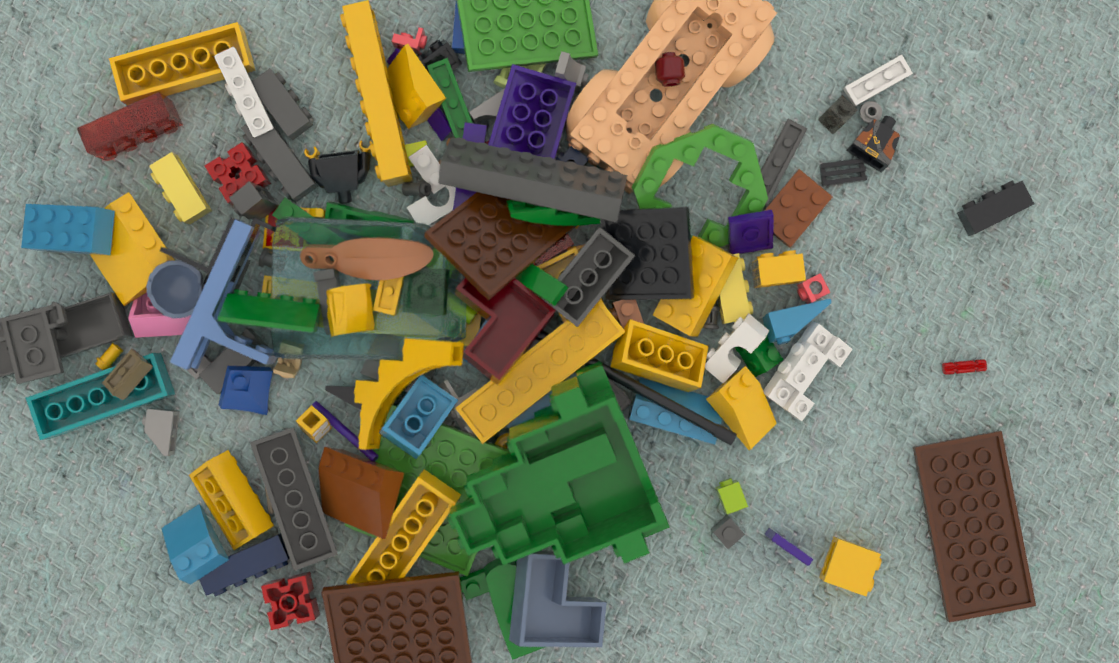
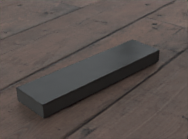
(781, 155)

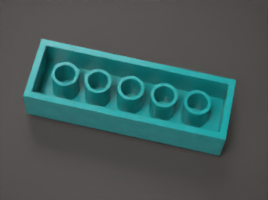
(89, 401)

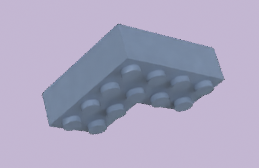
(545, 613)

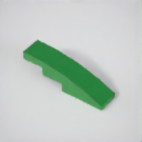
(545, 215)
(542, 284)

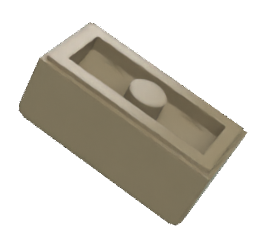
(127, 374)

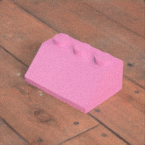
(149, 322)

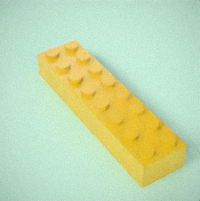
(377, 94)

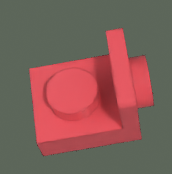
(416, 44)

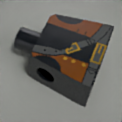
(876, 143)

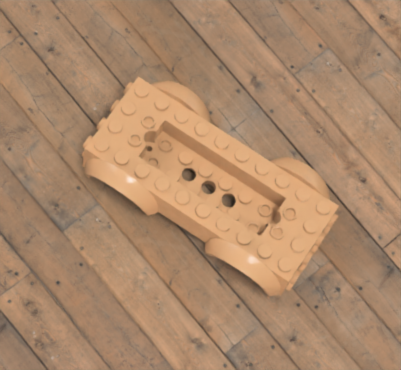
(614, 113)

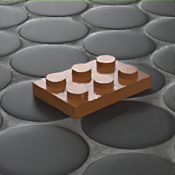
(797, 207)

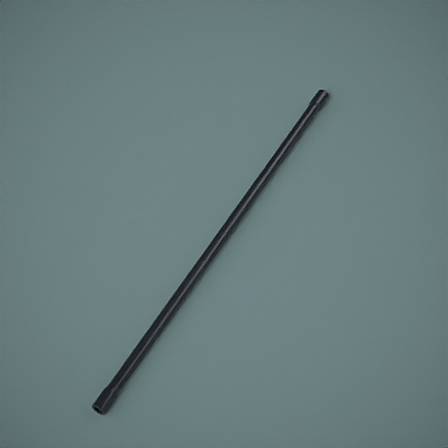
(716, 430)

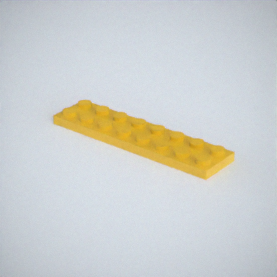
(537, 370)

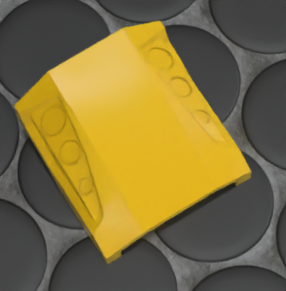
(350, 309)

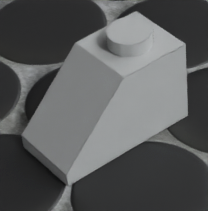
(162, 428)

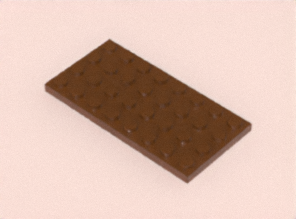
(974, 526)

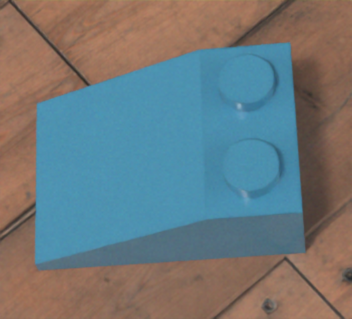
(418, 416)
(193, 545)

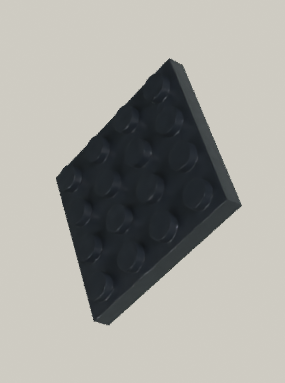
(661, 250)

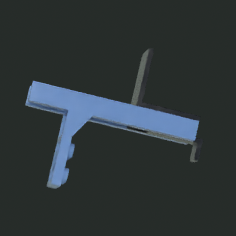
(224, 274)

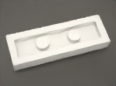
(877, 80)

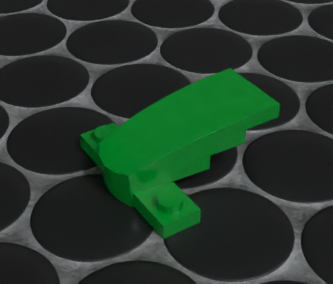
(500, 583)

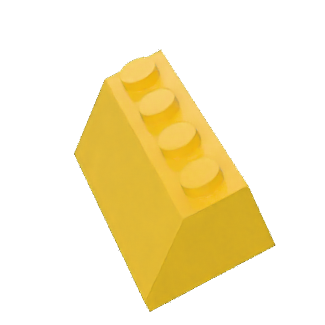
(660, 356)
(231, 499)

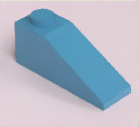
(788, 322)

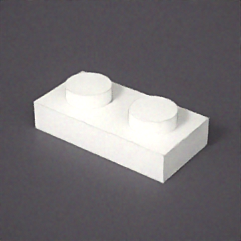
(427, 167)

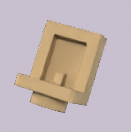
(287, 367)

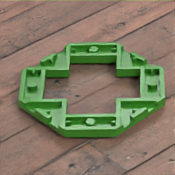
(687, 150)

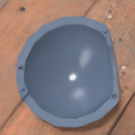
(175, 288)

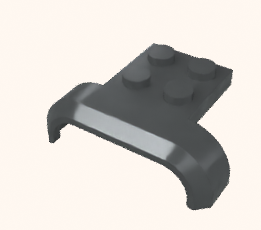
(33, 342)

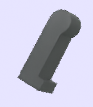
(326, 280)

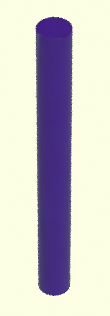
(343, 430)

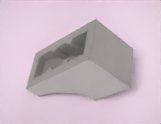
(571, 71)
(487, 109)

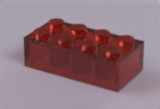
(130, 127)

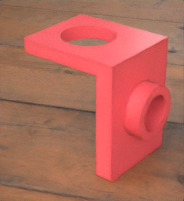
(805, 292)

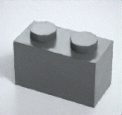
(253, 201)

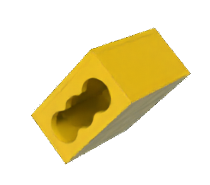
(850, 566)

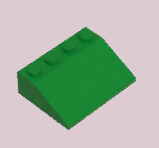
(270, 312)

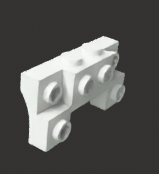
(802, 366)

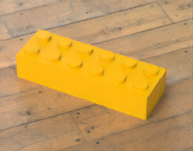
(178, 63)
(409, 531)

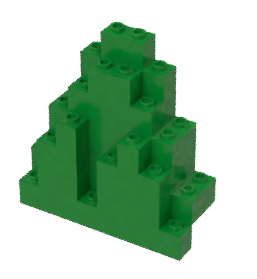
(564, 483)

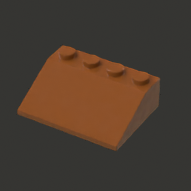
(358, 490)

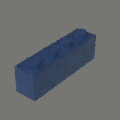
(246, 563)

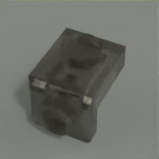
(837, 114)

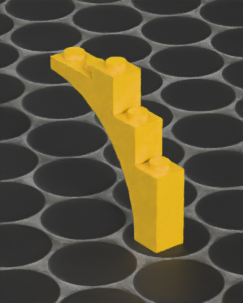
(394, 375)

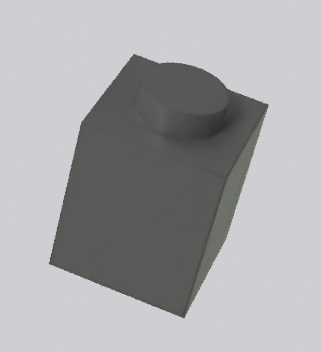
(727, 531)

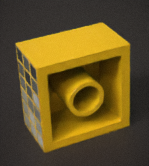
(778, 270)

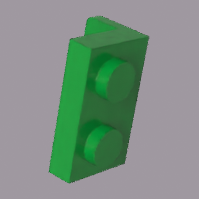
(762, 358)

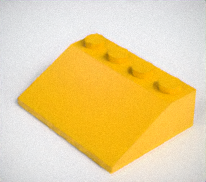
(133, 251)

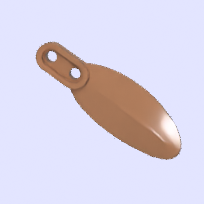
(369, 257)

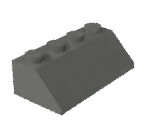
(591, 275)

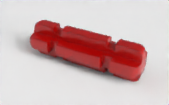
(964, 366)

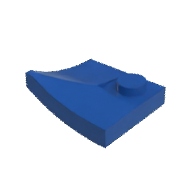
(246, 389)

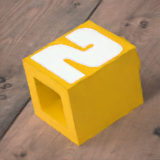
(314, 424)

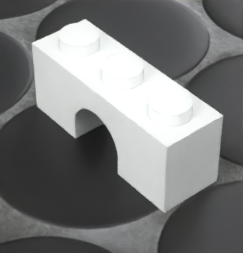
(425, 212)
(746, 334)

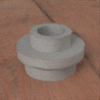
(864, 111)

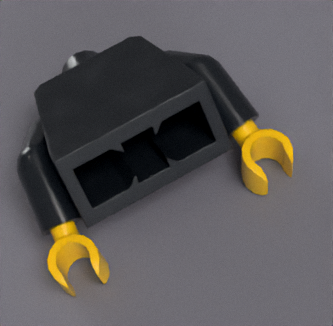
(340, 170)

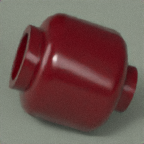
(670, 69)

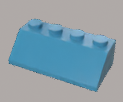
(656, 416)

